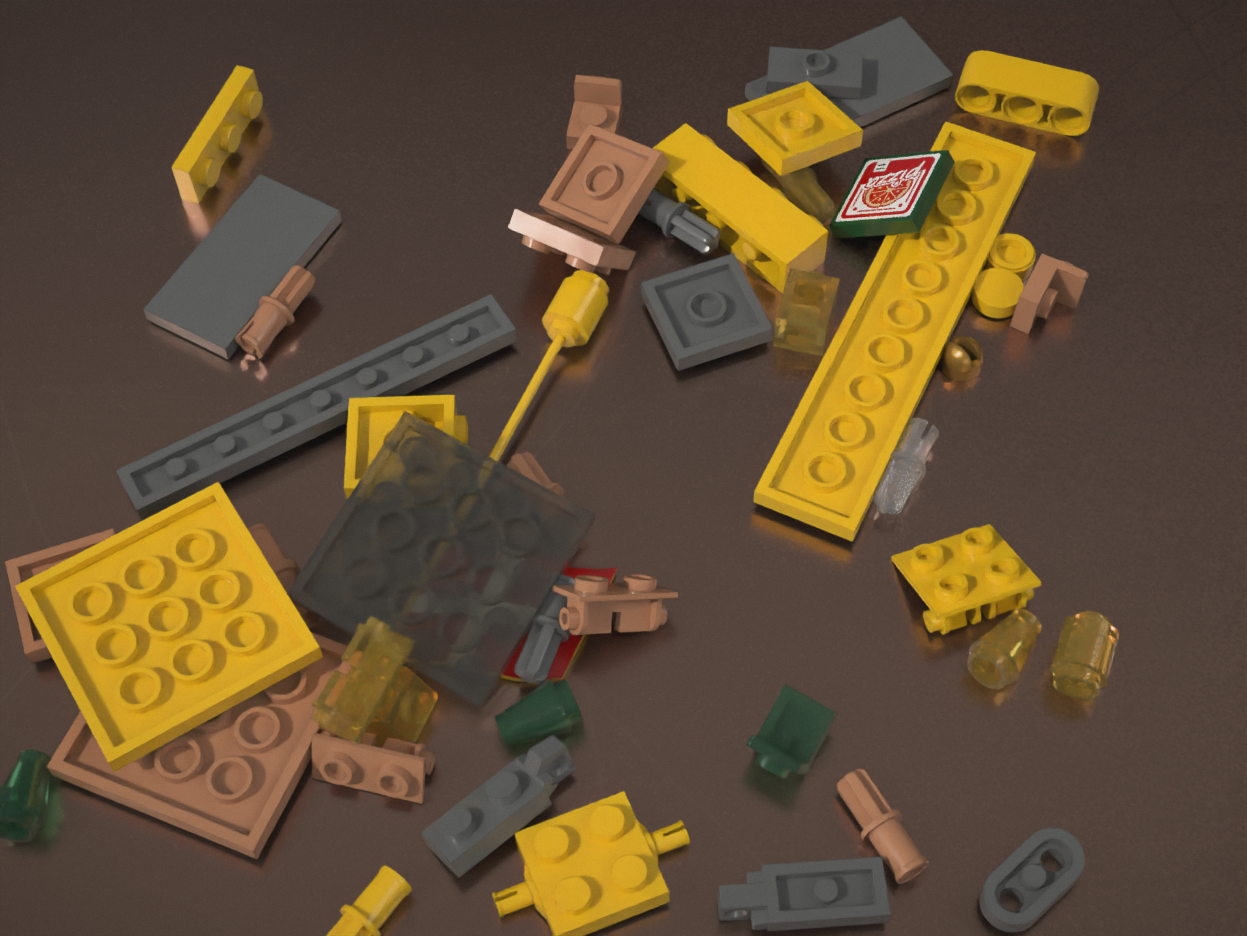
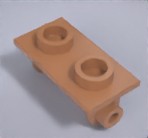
(594, 599)
(392, 770)

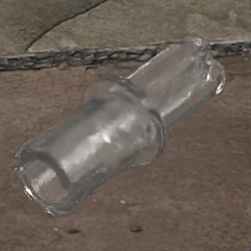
(905, 467)

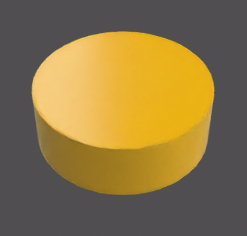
(1012, 253)
(997, 292)

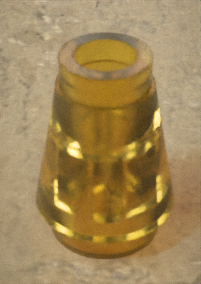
(1004, 650)

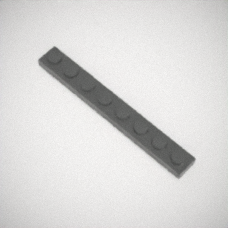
(314, 406)

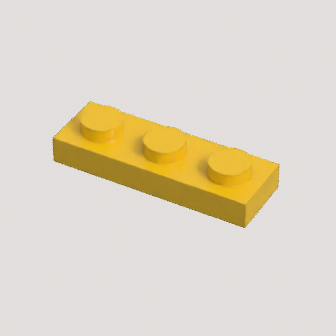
(217, 134)

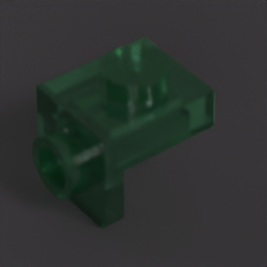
(792, 733)

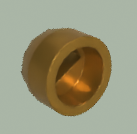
(956, 359)

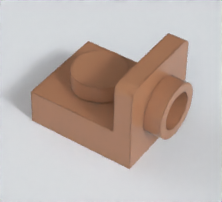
(596, 103)
(1048, 283)

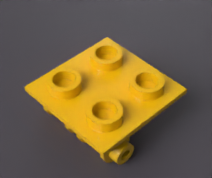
(966, 577)

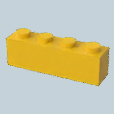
(752, 216)

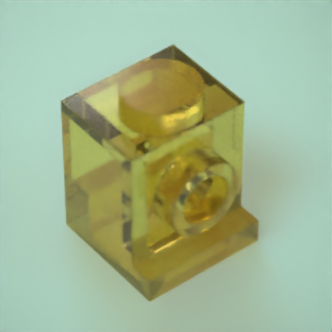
(806, 311)

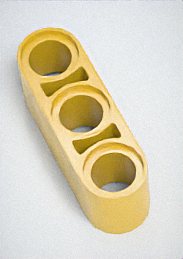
(1027, 93)

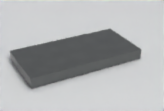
(894, 72)
(241, 262)

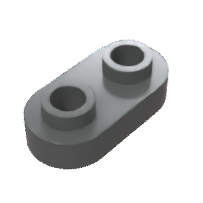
(1029, 881)

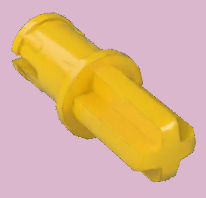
(372, 905)

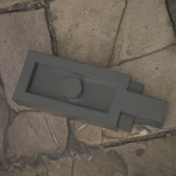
(499, 807)
(809, 895)

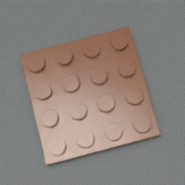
(224, 775)

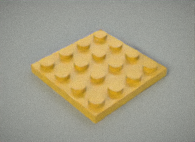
(167, 625)

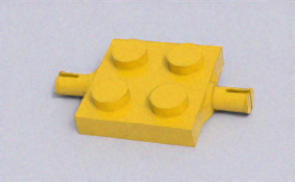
(591, 867)

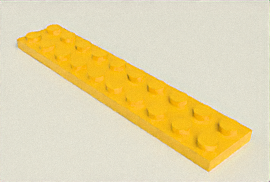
(892, 341)

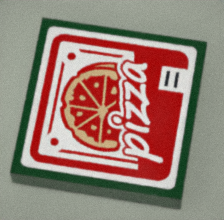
(892, 194)

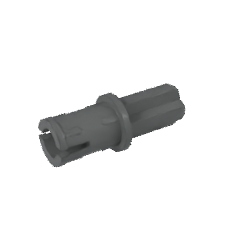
(681, 223)
(543, 638)

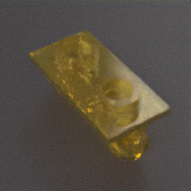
(353, 699)

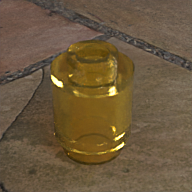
(1084, 655)

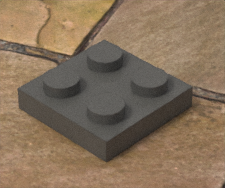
(706, 311)

